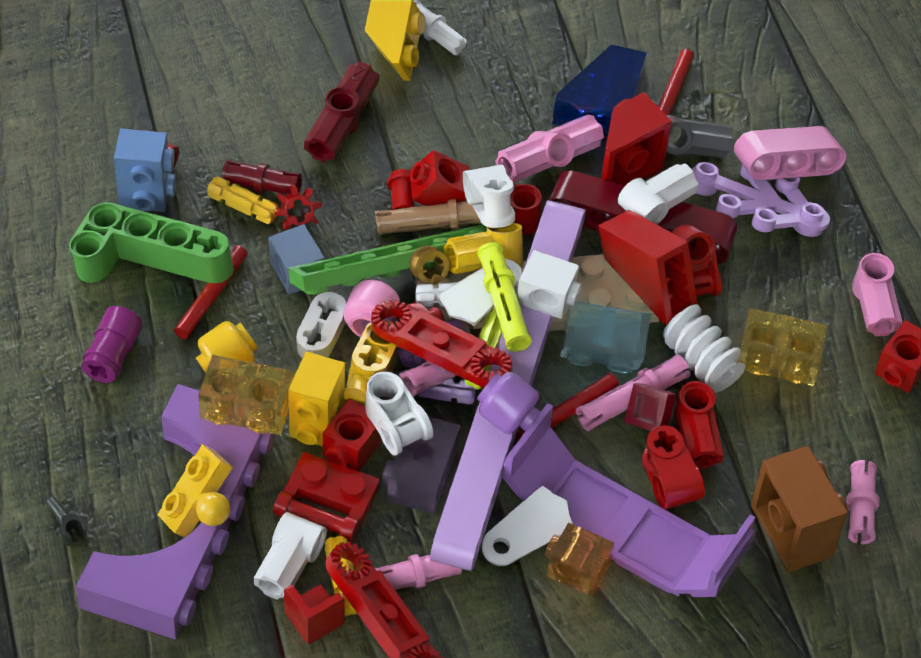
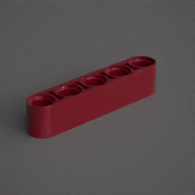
(601, 204)

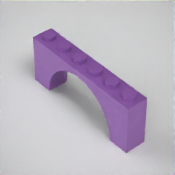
(160, 587)

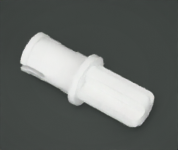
(439, 31)

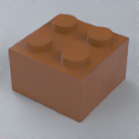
(799, 508)

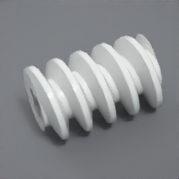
(703, 348)

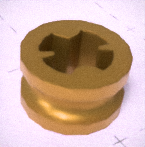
(431, 254)

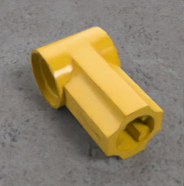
(463, 249)

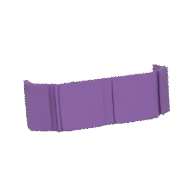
(645, 535)

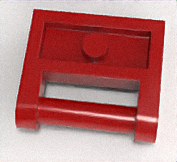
(330, 487)

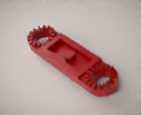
(439, 342)
(378, 604)

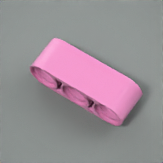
(790, 153)

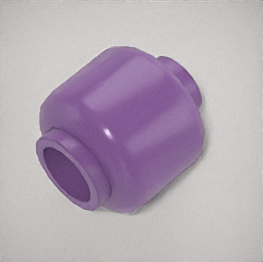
(509, 402)

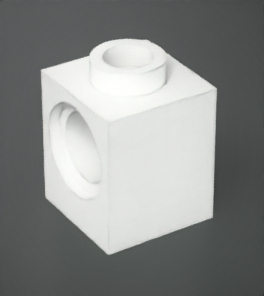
(549, 284)

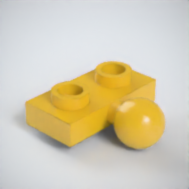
(197, 494)

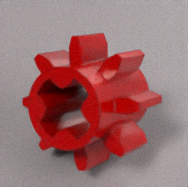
(288, 203)

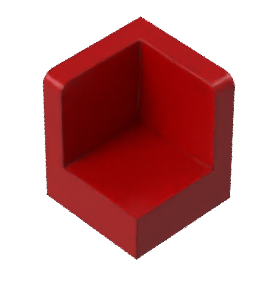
(314, 612)

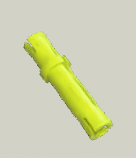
(495, 267)

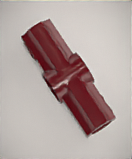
(341, 111)

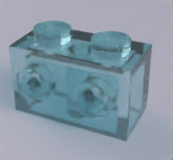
(605, 336)

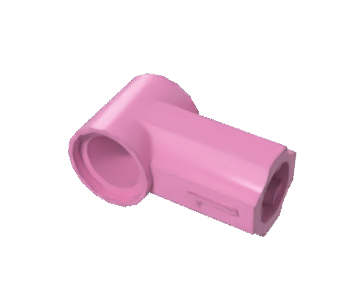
(877, 294)

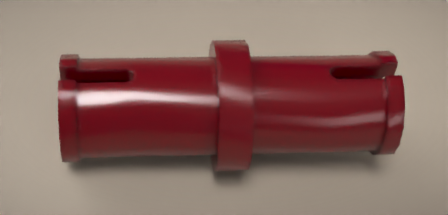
(261, 177)

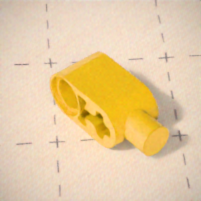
(369, 357)

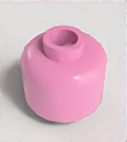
(362, 302)

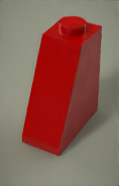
(650, 262)

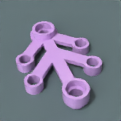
(762, 201)

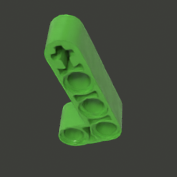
(149, 240)

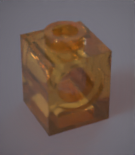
(579, 558)

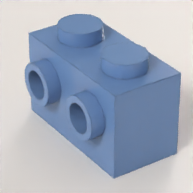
(144, 170)

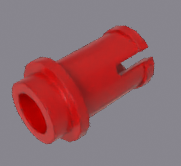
(400, 188)

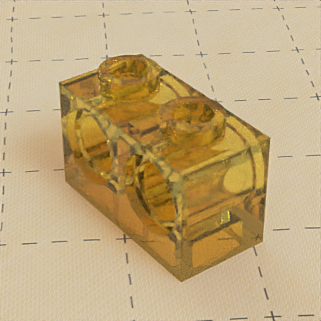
(782, 346)
(247, 388)

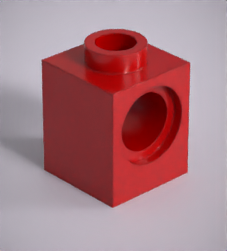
(437, 180)
(901, 358)
(350, 423)

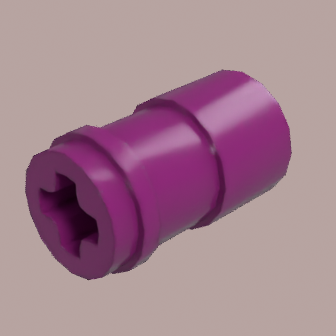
(111, 344)

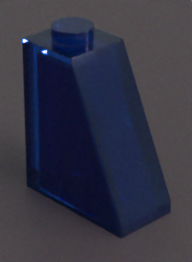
(601, 87)

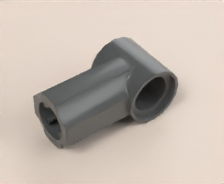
(701, 138)

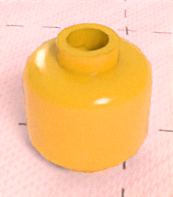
(226, 341)

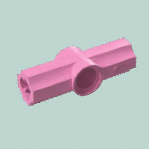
(551, 148)

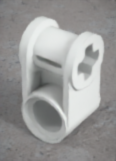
(489, 194)
(398, 419)

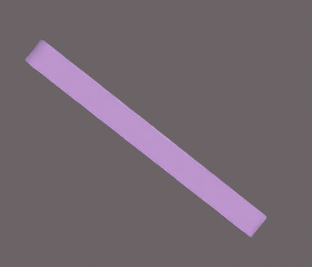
(487, 447)

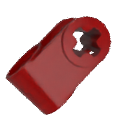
(703, 261)
(671, 469)

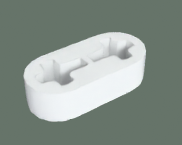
(314, 323)

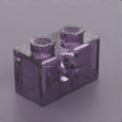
(423, 468)

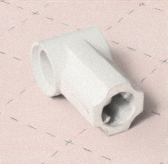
(659, 194)
(293, 546)

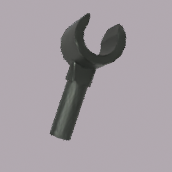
(67, 522)

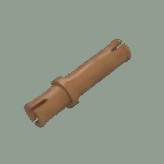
(426, 217)

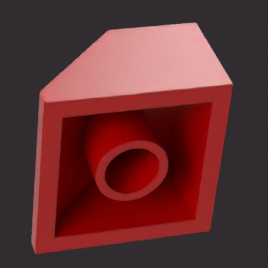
(636, 141)

